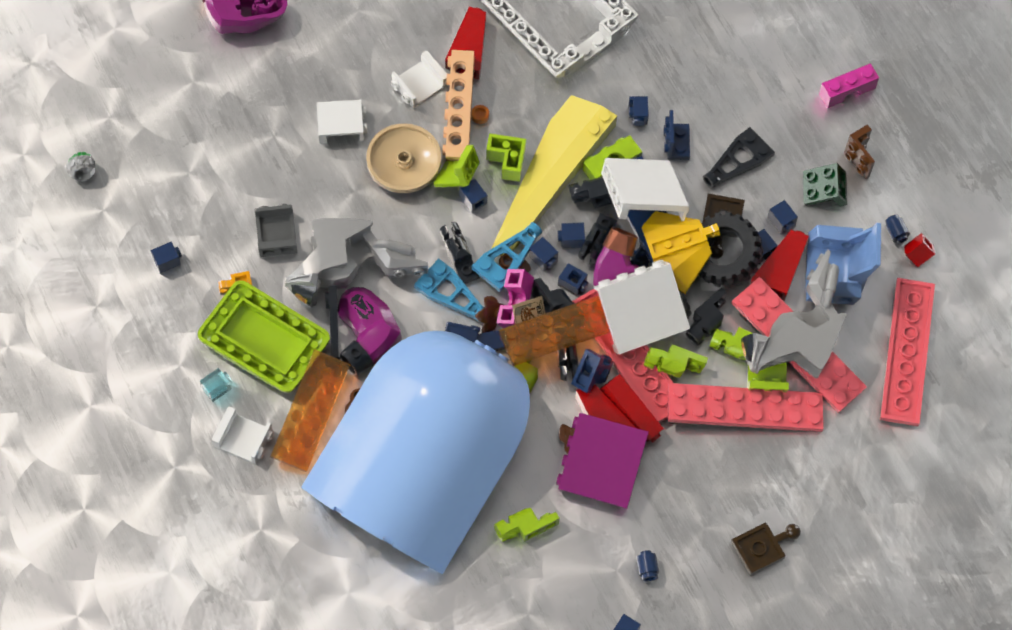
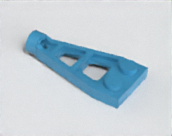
(495, 274)
(436, 276)

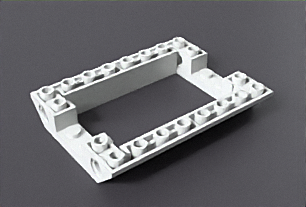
(618, 20)

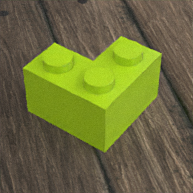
(509, 152)

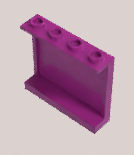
(602, 460)

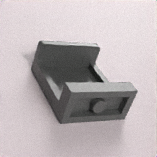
(275, 230)

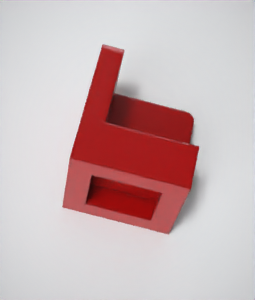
(919, 250)

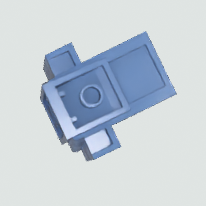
(852, 250)

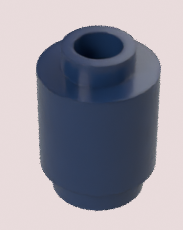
(897, 229)
(647, 565)

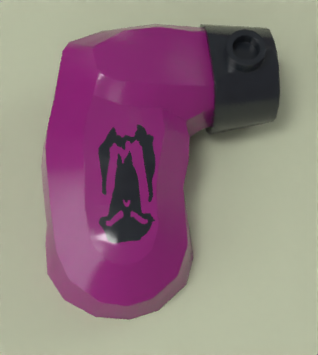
(371, 324)

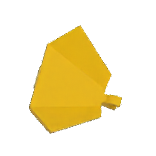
(680, 244)

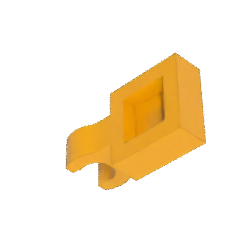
(225, 285)

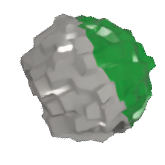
(81, 166)

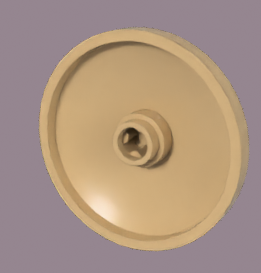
(403, 158)

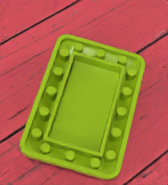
(262, 336)

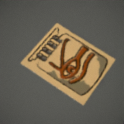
(528, 309)

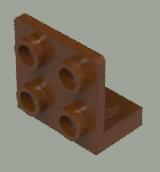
(856, 151)

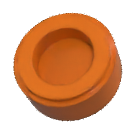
(480, 114)

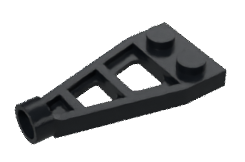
(753, 145)
(331, 303)

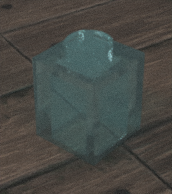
(216, 384)

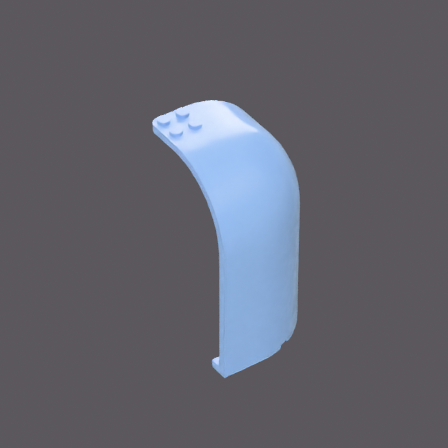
(424, 444)

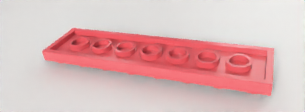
(907, 352)
(836, 381)
(646, 382)
(745, 407)

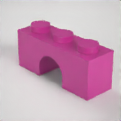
(861, 80)
(519, 286)

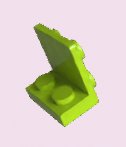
(460, 171)
(769, 379)

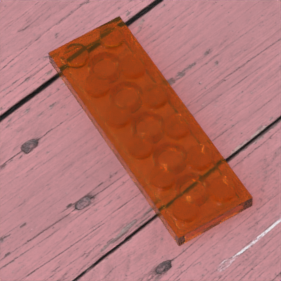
(554, 330)
(310, 410)

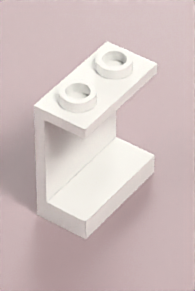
(420, 80)
(341, 118)
(242, 436)

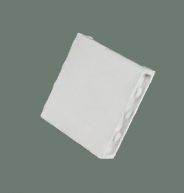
(643, 186)
(642, 306)

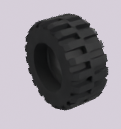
(747, 261)

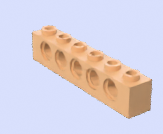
(458, 60)

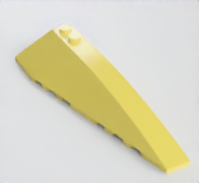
(567, 141)

